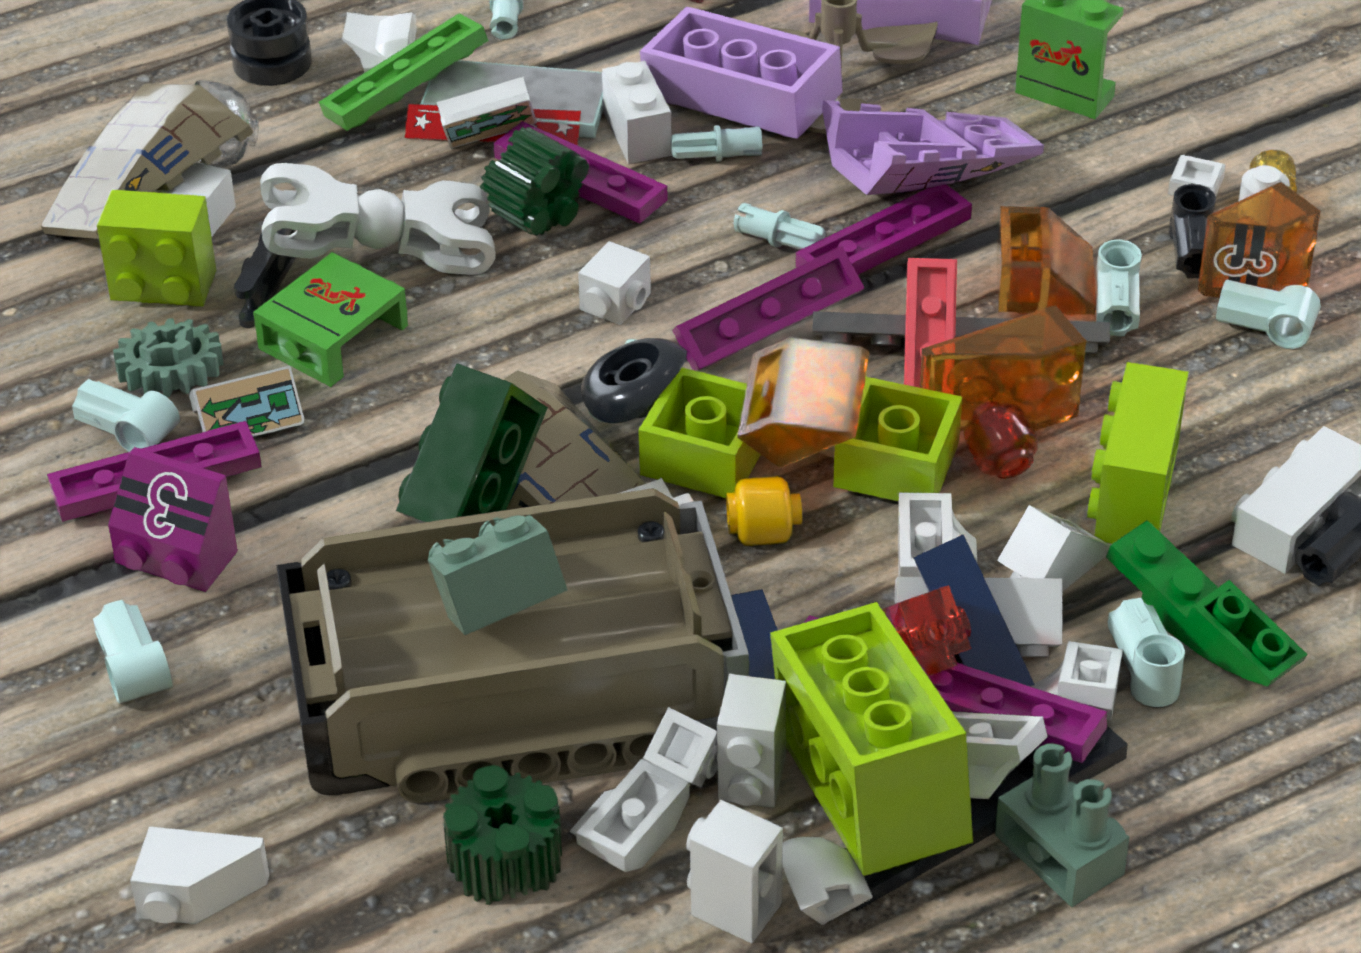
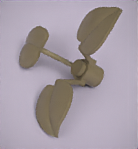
(888, 44)

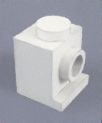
(684, 748)

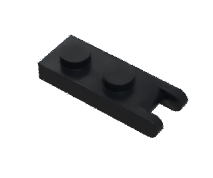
(261, 278)

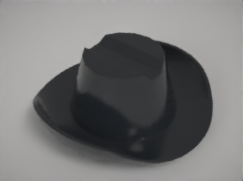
(631, 378)

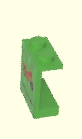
(1065, 53)
(323, 312)

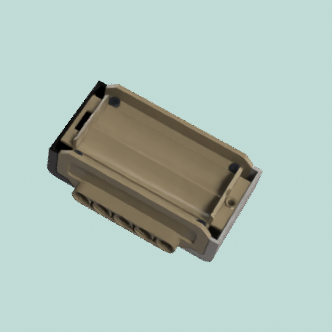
(544, 693)

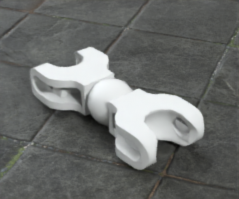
(332, 215)

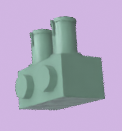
(496, 572)
(1063, 828)

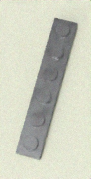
(890, 328)

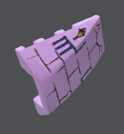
(916, 150)

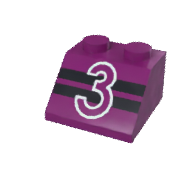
(172, 520)

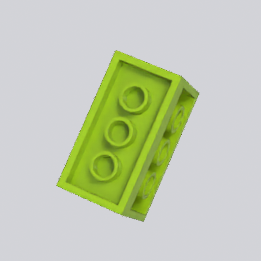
(873, 738)

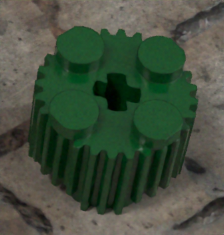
(535, 182)
(503, 835)

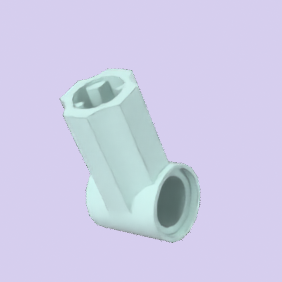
(1118, 286)
(1283, 315)
(130, 418)
(1148, 652)
(131, 657)

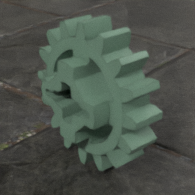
(168, 357)

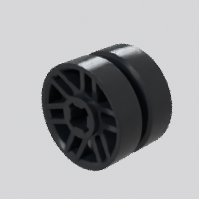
(269, 41)

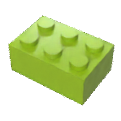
(1139, 450)

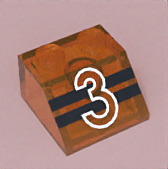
(1260, 242)

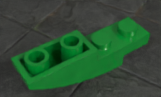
(1207, 618)

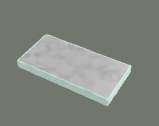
(545, 86)

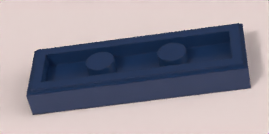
(990, 638)

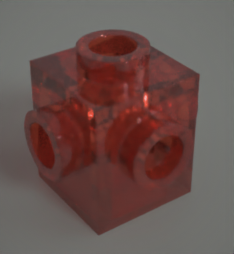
(932, 628)

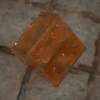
(1042, 263)
(802, 398)

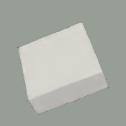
(1197, 171)

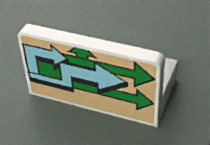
(485, 112)
(263, 400)

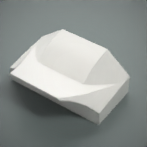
(378, 36)
(923, 524)
(1086, 676)
(997, 746)
(634, 817)

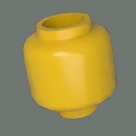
(763, 511)

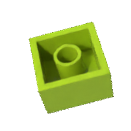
(157, 247)
(694, 434)
(900, 441)

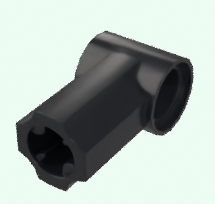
(1188, 226)
(1334, 544)

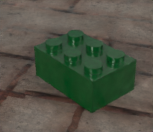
(471, 448)

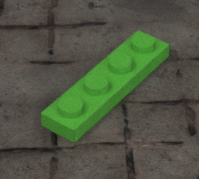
(403, 72)

